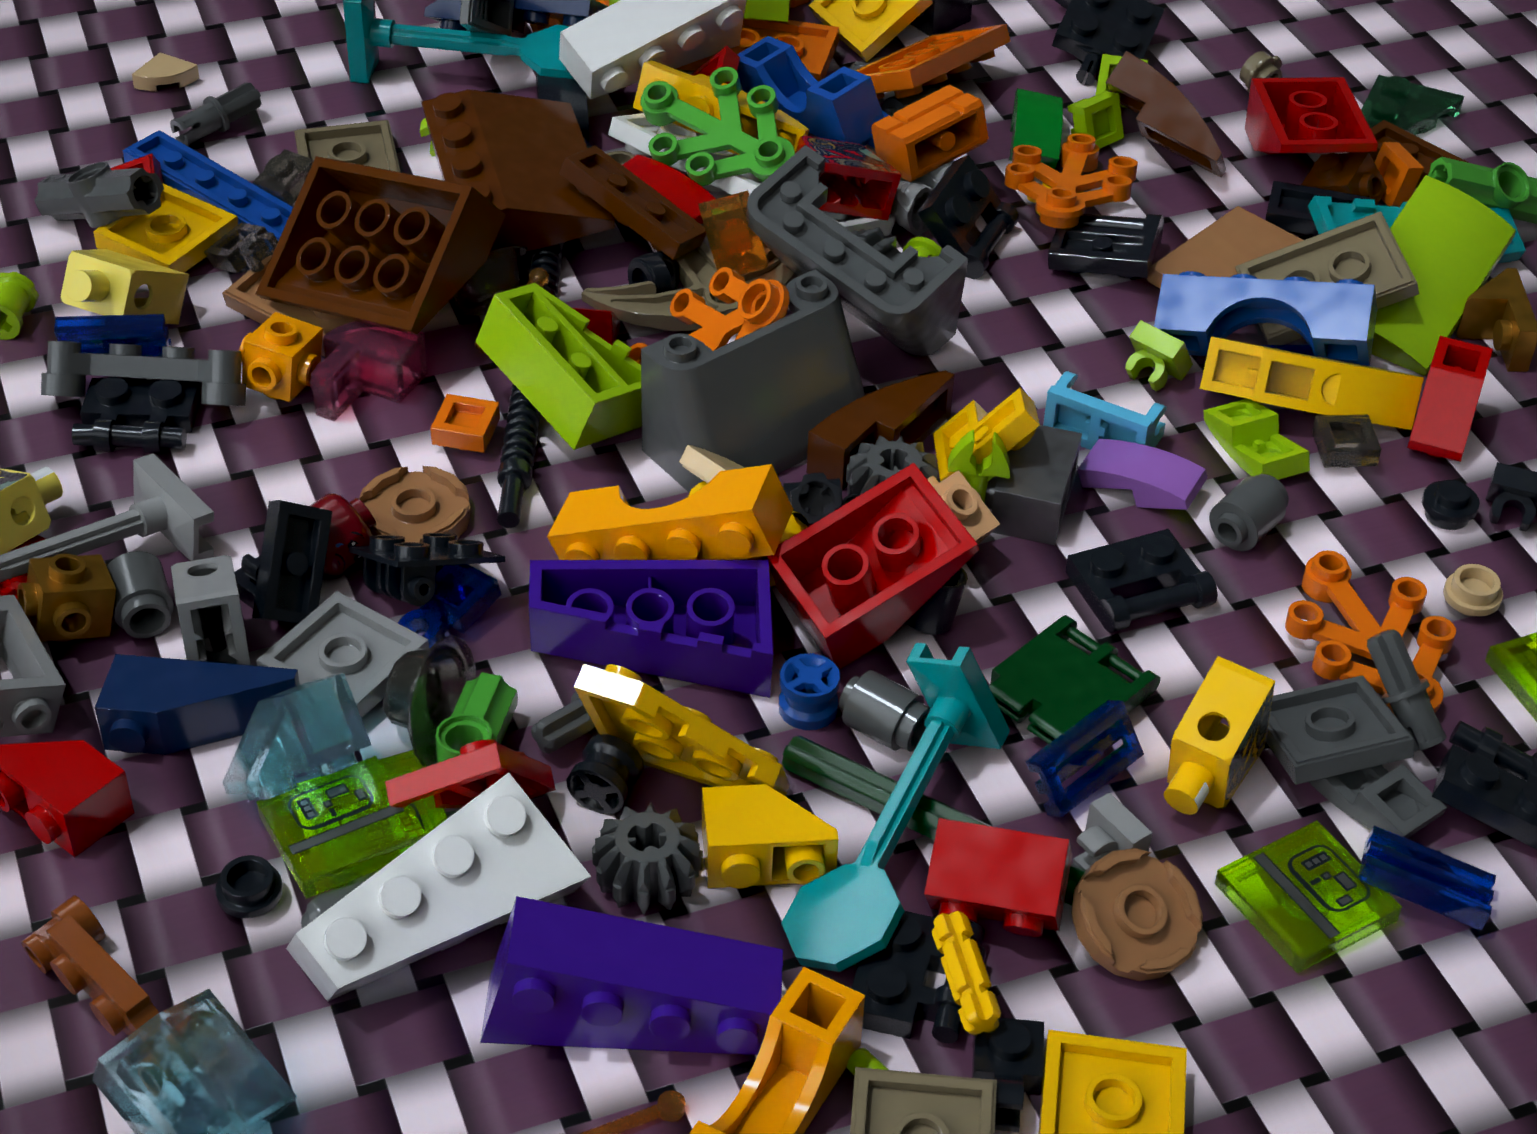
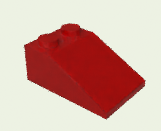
(1306, 117)
(871, 564)

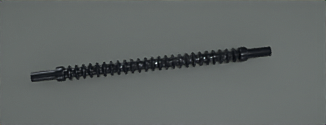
(523, 418)

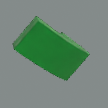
(1037, 122)

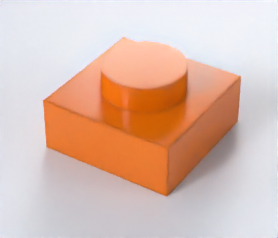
(1398, 171)
(465, 423)

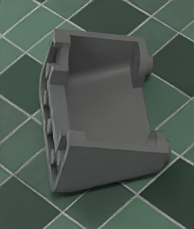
(904, 300)
(752, 394)

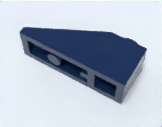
(181, 703)

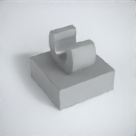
(1110, 829)

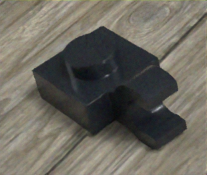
(1016, 1060)

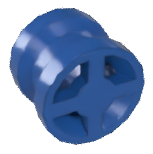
(809, 691)

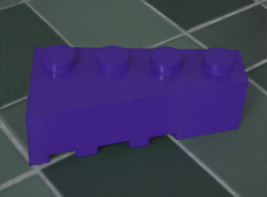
(658, 618)
(626, 984)

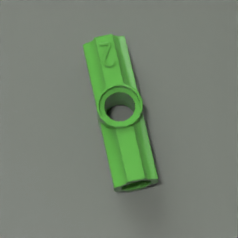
(1496, 188)

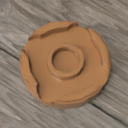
(417, 503)
(1136, 915)

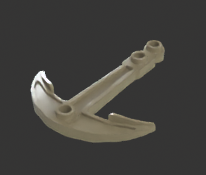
(643, 307)

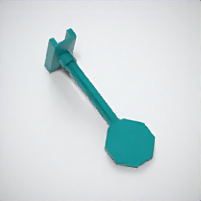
(368, 33)
(855, 905)

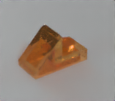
(730, 236)

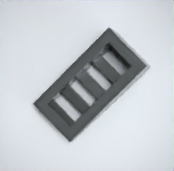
(487, 16)

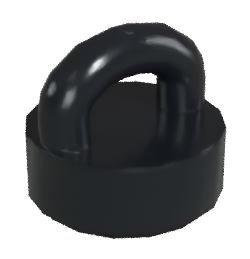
(655, 268)

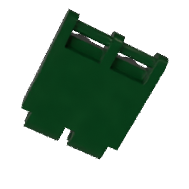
(1064, 684)

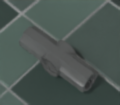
(99, 194)

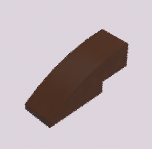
(1165, 113)
(901, 409)

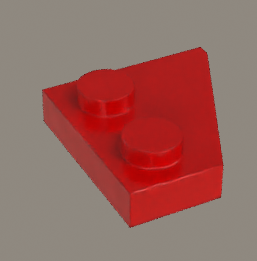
(468, 775)

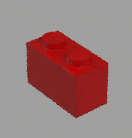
(999, 876)

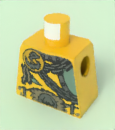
(1214, 758)

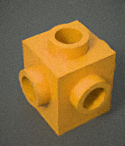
(281, 356)

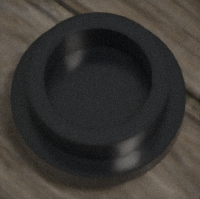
(1450, 504)
(248, 887)

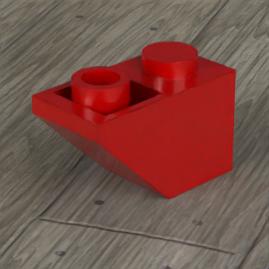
(1450, 398)
(64, 791)

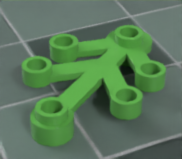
(758, 156)

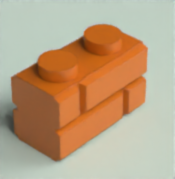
(931, 132)

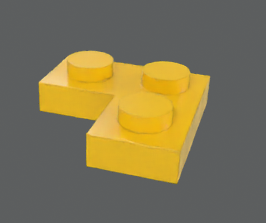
(1012, 420)

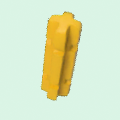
(966, 973)

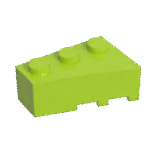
(562, 366)

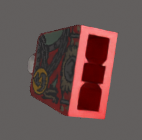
(844, 169)

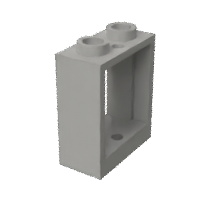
(34, 696)

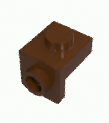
(1347, 174)

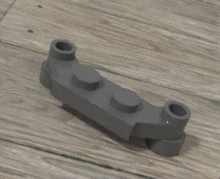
(218, 373)

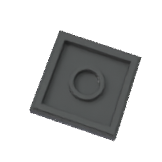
(1334, 730)

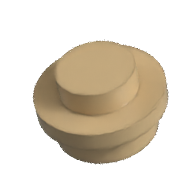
(1473, 590)

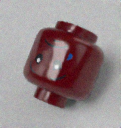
(348, 528)

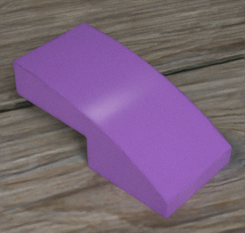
(1152, 474)

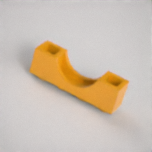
(727, 519)
(798, 1060)

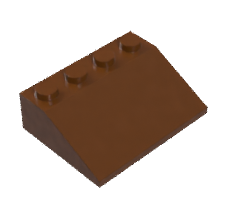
(514, 157)
(379, 245)

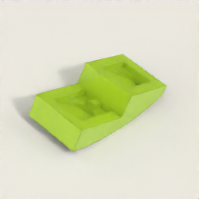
(1253, 439)

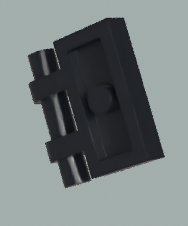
(137, 414)
(1477, 782)
(897, 978)

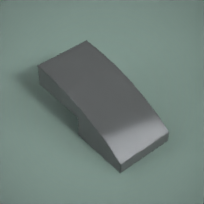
(1383, 798)

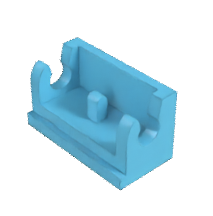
(1099, 419)

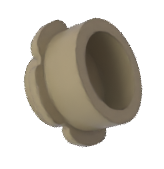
(1260, 66)

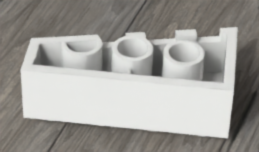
(613, 44)
(440, 891)

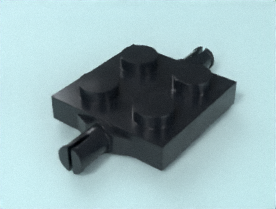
(1106, 28)

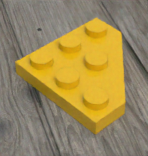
(672, 734)

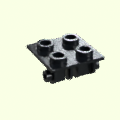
(409, 568)

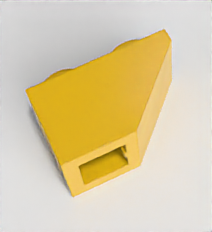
(762, 838)

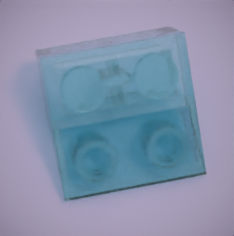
(296, 732)
(192, 1074)

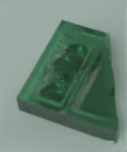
(1408, 104)

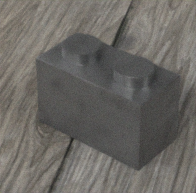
(1039, 486)

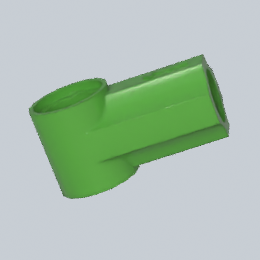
(480, 714)

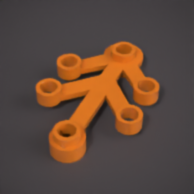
(1062, 204)
(758, 306)
(1328, 581)

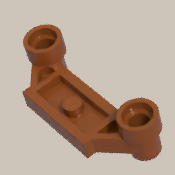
(73, 952)

